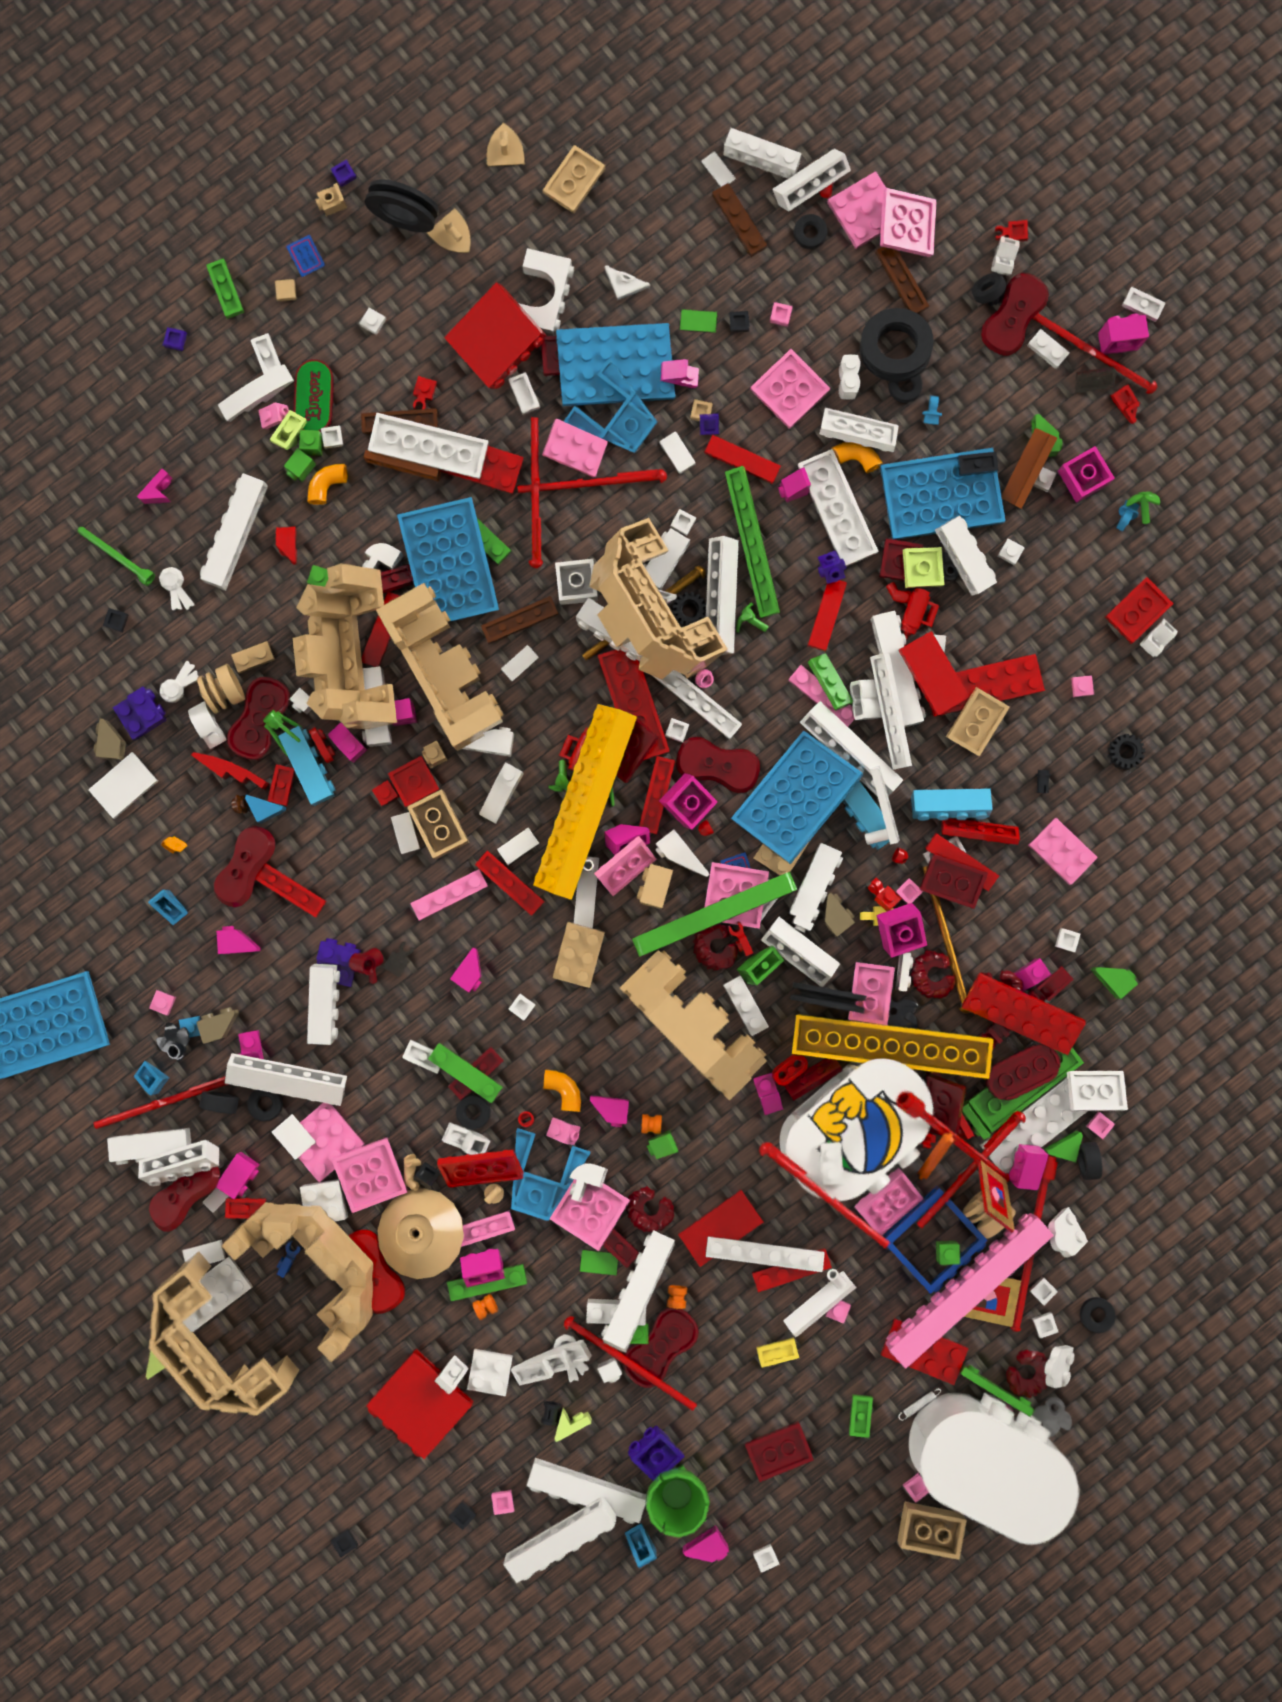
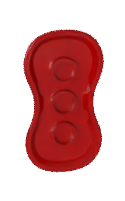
(387, 1285)

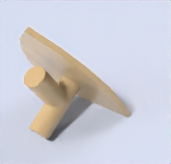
(504, 148)
(452, 233)

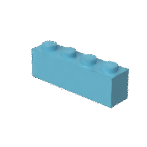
(307, 767)
(951, 804)
(865, 811)

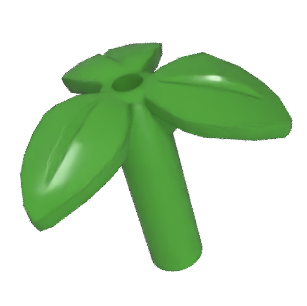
(1144, 498)
(749, 616)
(561, 781)

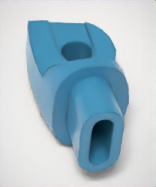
(932, 416)
(1127, 514)

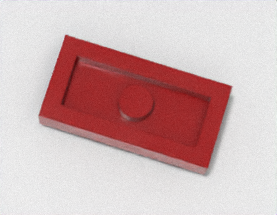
(281, 785)
(242, 1207)

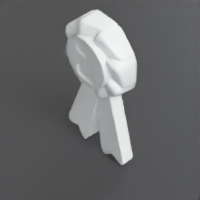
(172, 580)
(173, 690)
(581, 1367)

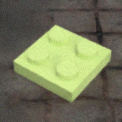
(923, 567)

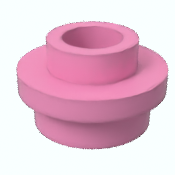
(704, 678)

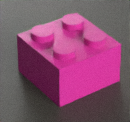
(1123, 334)
(1086, 474)
(688, 801)
(901, 930)

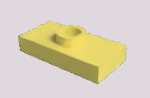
(777, 1352)

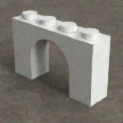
(557, 272)

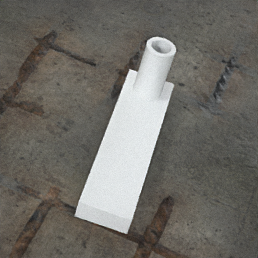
(890, 832)
(586, 893)
(820, 1303)

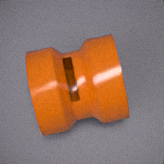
(651, 1124)
(677, 1295)
(485, 1306)

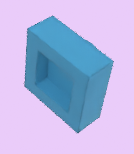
(191, 1025)

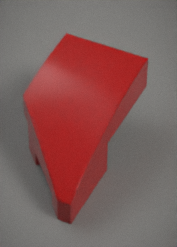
(1126, 402)
(287, 543)

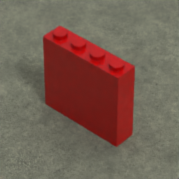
(495, 336)
(417, 1405)

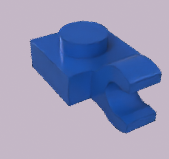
(285, 1263)

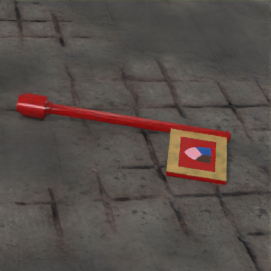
(992, 1179)
(1008, 1299)

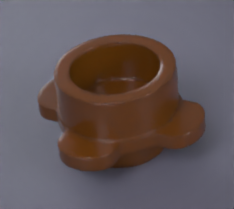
(239, 804)

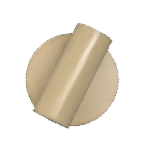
(493, 1193)

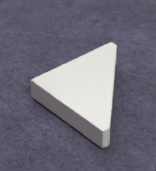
(624, 284)

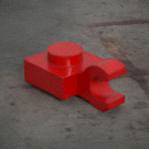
(887, 897)
(742, 943)
(929, 1138)

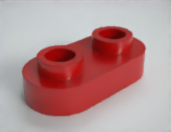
(326, 751)
(790, 1071)

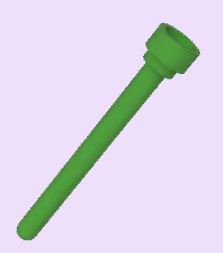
(145, 575)

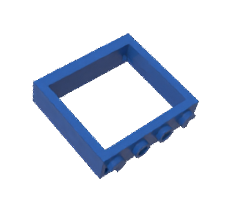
(913, 1215)

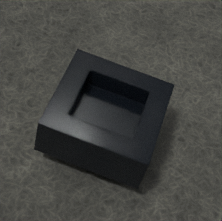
(739, 321)
(115, 620)
(427, 1175)
(462, 1515)
(344, 1542)

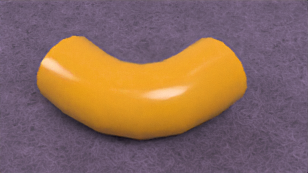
(852, 451)
(323, 480)
(566, 1087)

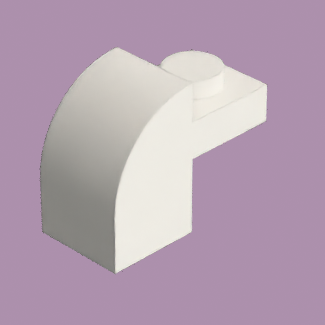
(1005, 256)
(382, 555)
(1158, 638)
(206, 725)
(466, 1139)
(585, 1175)

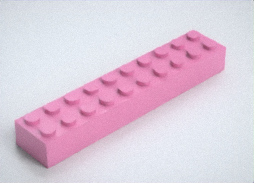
(968, 1289)

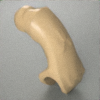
(410, 1165)

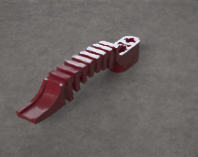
(1045, 990)

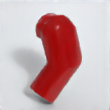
(898, 595)

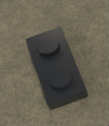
(977, 463)

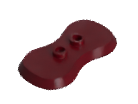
(1022, 301)
(248, 735)
(733, 768)
(251, 852)
(171, 1204)
(670, 1336)

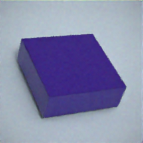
(343, 173)
(174, 339)
(709, 424)

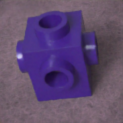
(831, 567)

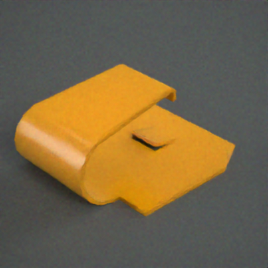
(170, 844)

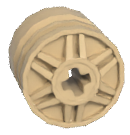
(218, 689)
(975, 1210)

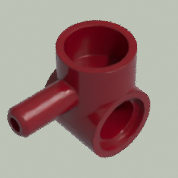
(366, 963)

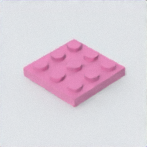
(860, 209)
(908, 222)
(790, 388)
(731, 880)
(332, 1139)
(369, 1175)
(890, 1203)
(593, 1216)

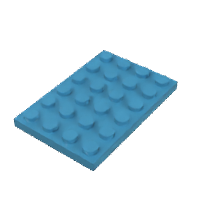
(632, 349)
(931, 492)
(450, 557)
(797, 797)
(49, 1024)

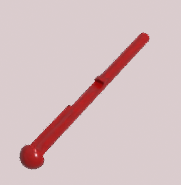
(1151, 387)
(621, 478)
(536, 561)
(161, 1103)
(990, 1146)
(799, 1173)
(569, 1322)

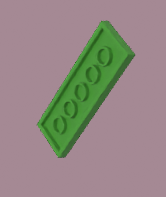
(996, 1112)

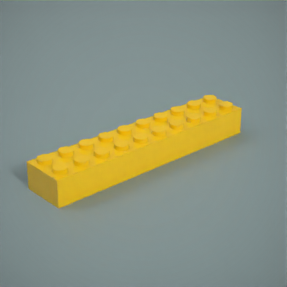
(584, 801)
(910, 1046)

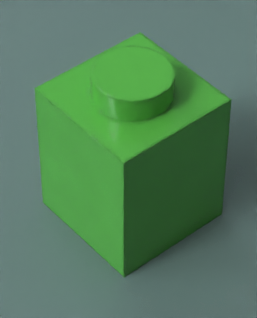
(311, 442)
(299, 465)
(947, 1252)

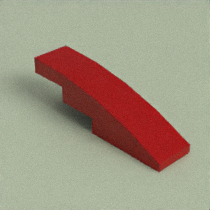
(827, 615)
(225, 768)

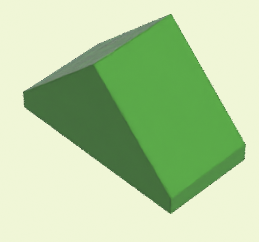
(1067, 1147)

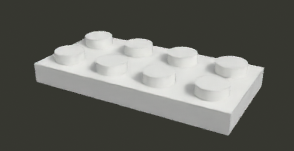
(859, 430)
(225, 1285)

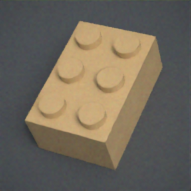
(438, 824)
(655, 886)
(931, 1530)

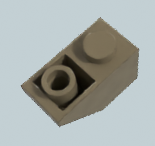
(109, 742)
(835, 916)
(218, 1026)

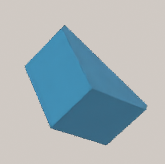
(263, 809)
(168, 906)
(150, 1078)
(641, 1545)

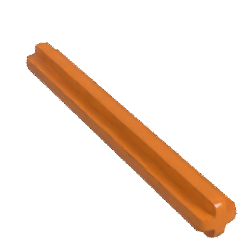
(935, 1156)

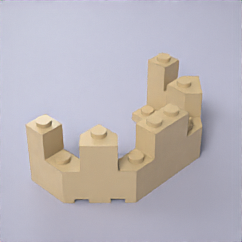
(640, 613)
(412, 624)
(333, 649)
(693, 1026)
(329, 1249)
(194, 1365)

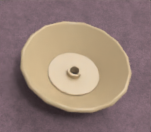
(438, 1238)

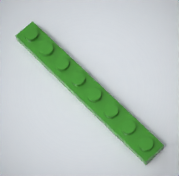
(752, 542)

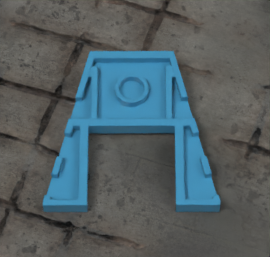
(631, 422)
(537, 1194)

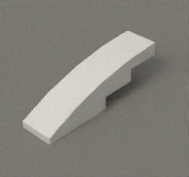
(255, 392)
(550, 1362)

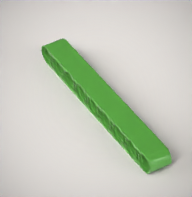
(714, 914)

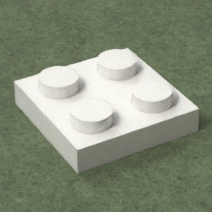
(489, 1372)

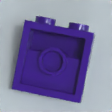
(140, 712)
(339, 955)
(655, 1453)

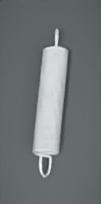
(919, 1404)

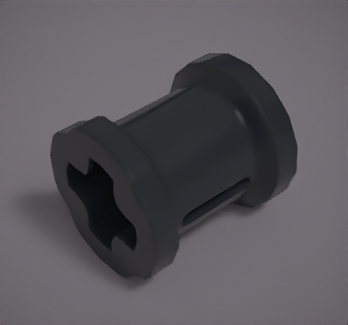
(550, 1413)

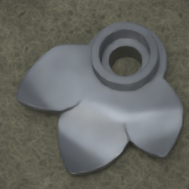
(1053, 1419)

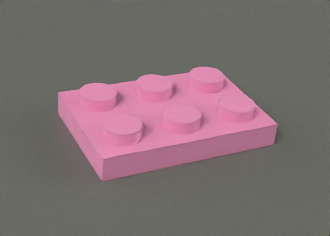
(574, 448)
(1063, 851)
(625, 866)
(875, 984)

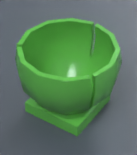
(677, 1501)

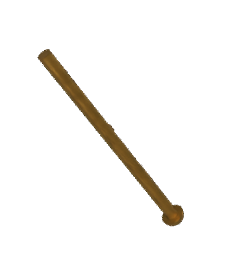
(699, 571)
(949, 948)

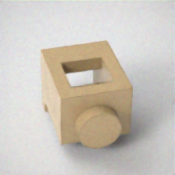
(335, 203)
(434, 754)

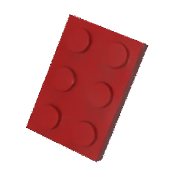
(1139, 610)

